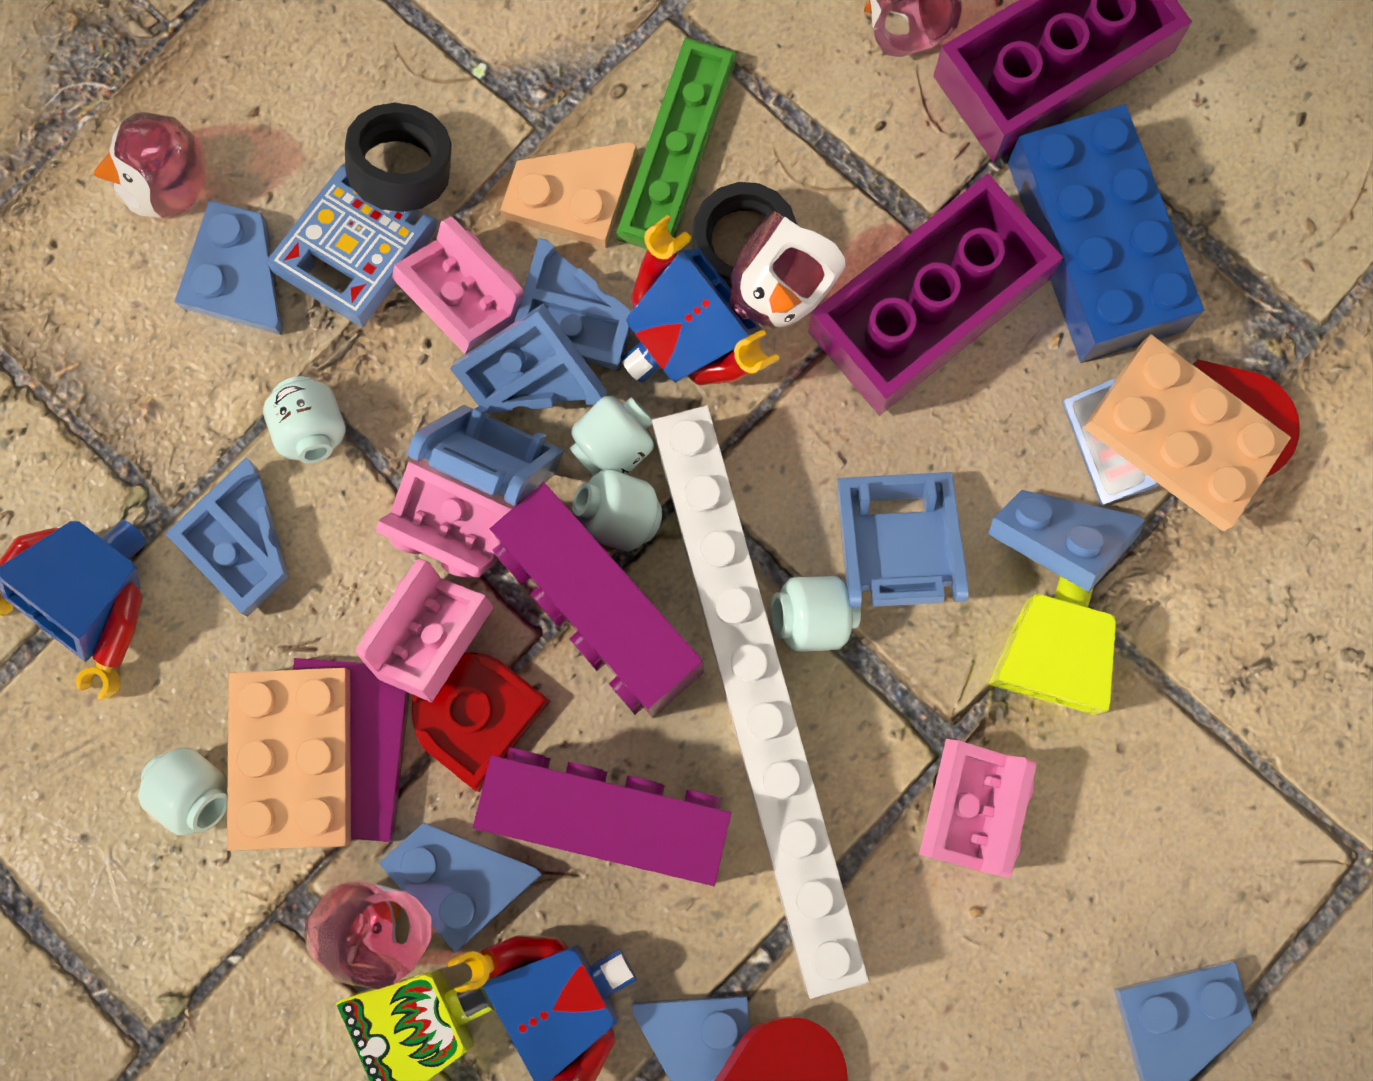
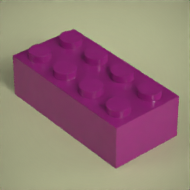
(1050, 61)
(933, 294)
(598, 599)
(603, 819)

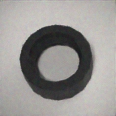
(401, 124)
(729, 199)

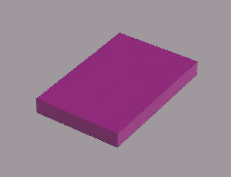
(376, 748)

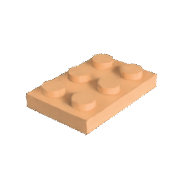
(1187, 433)
(289, 759)

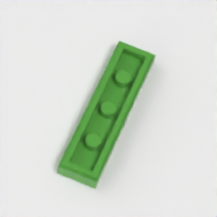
(677, 140)

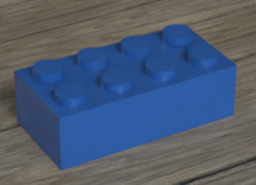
(1105, 216)

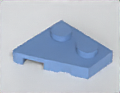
(231, 271)
(582, 309)
(528, 367)
(1066, 535)
(234, 539)
(457, 881)
(1183, 1020)
(693, 1034)

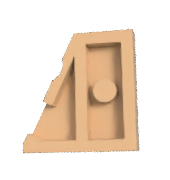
(571, 192)

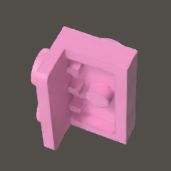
(460, 286)
(444, 520)
(423, 631)
(978, 808)

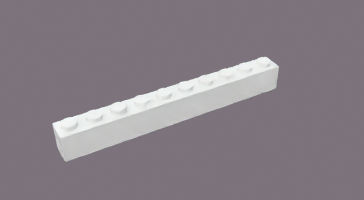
(759, 705)

